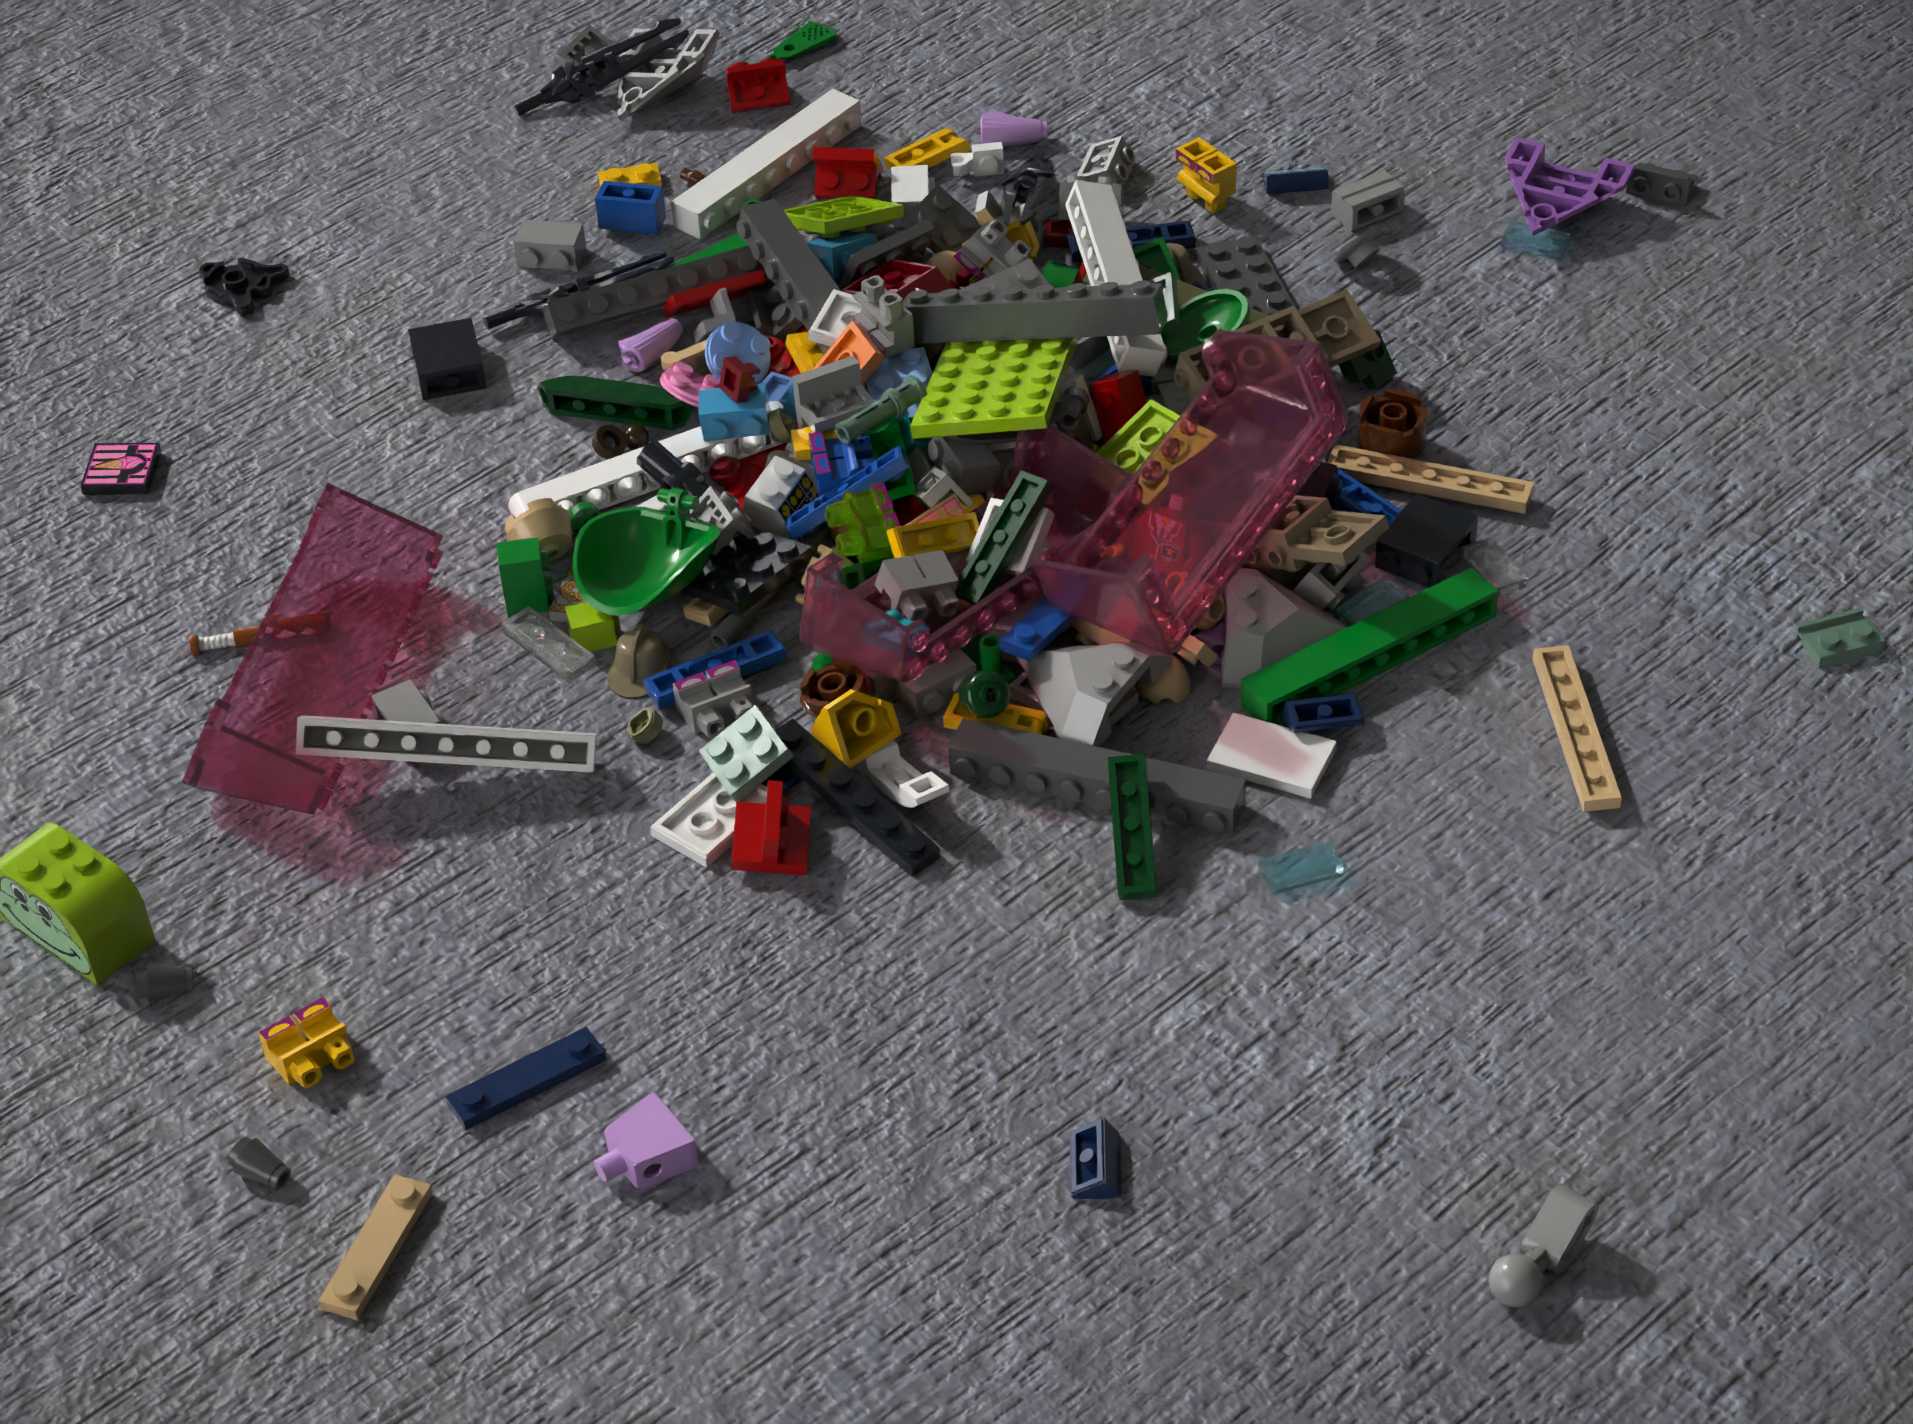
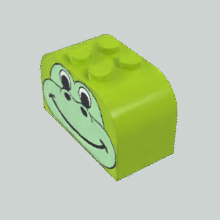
(73, 903)

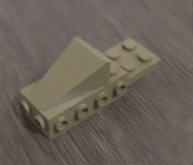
(1331, 321)
(1313, 534)

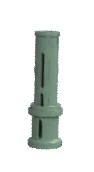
(891, 404)

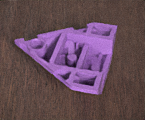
(1557, 192)

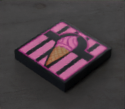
(120, 468)

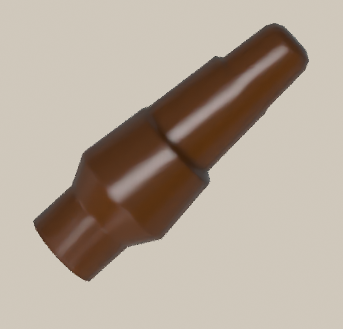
(691, 176)

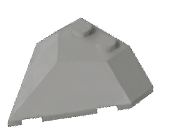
(664, 71)
(1266, 625)
(1086, 682)

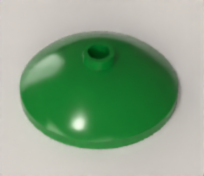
(1203, 316)

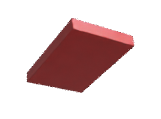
(701, 296)

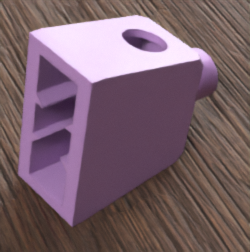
(647, 1145)

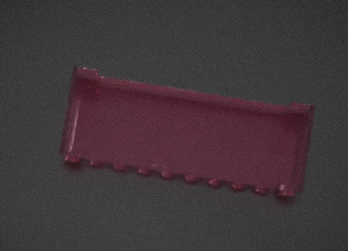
(1202, 493)
(363, 577)
(855, 622)

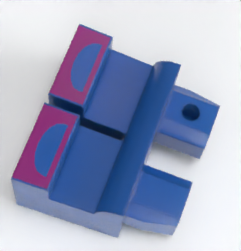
(836, 460)

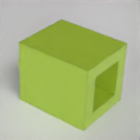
(592, 627)

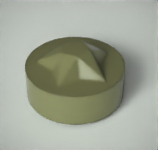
(781, 424)
(644, 725)

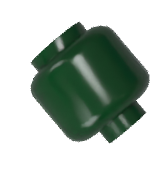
(974, 689)

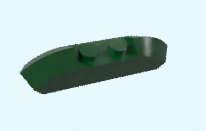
(614, 402)

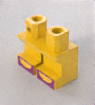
(1206, 173)
(306, 1045)

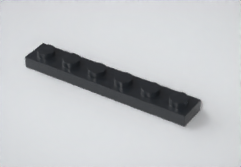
(857, 801)

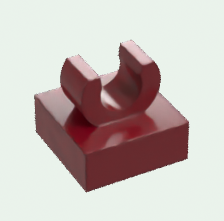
(737, 379)

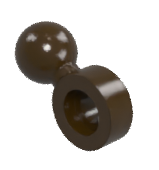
(611, 441)

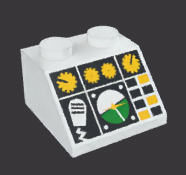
(778, 494)

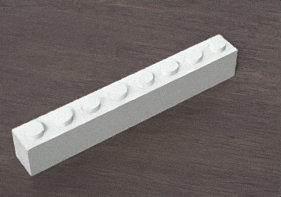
(765, 164)
(1110, 258)
(446, 743)

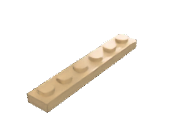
(1433, 479)
(1576, 729)

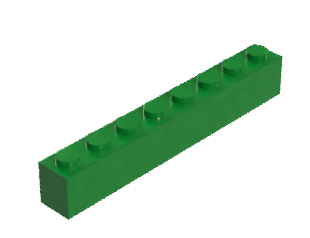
(1371, 645)

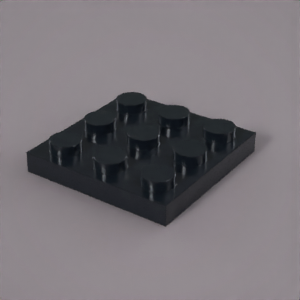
(748, 570)

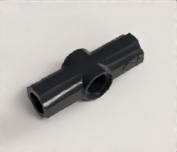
(670, 471)

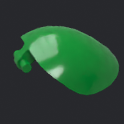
(642, 554)

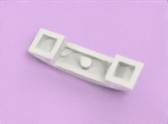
(900, 779)

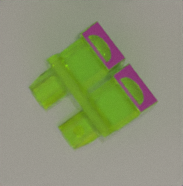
(866, 520)

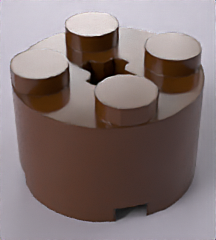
(1393, 424)

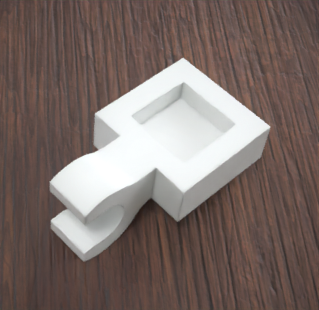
(984, 160)

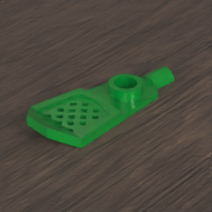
(808, 37)

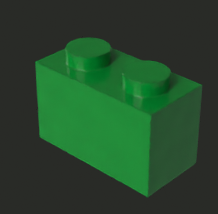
(522, 575)

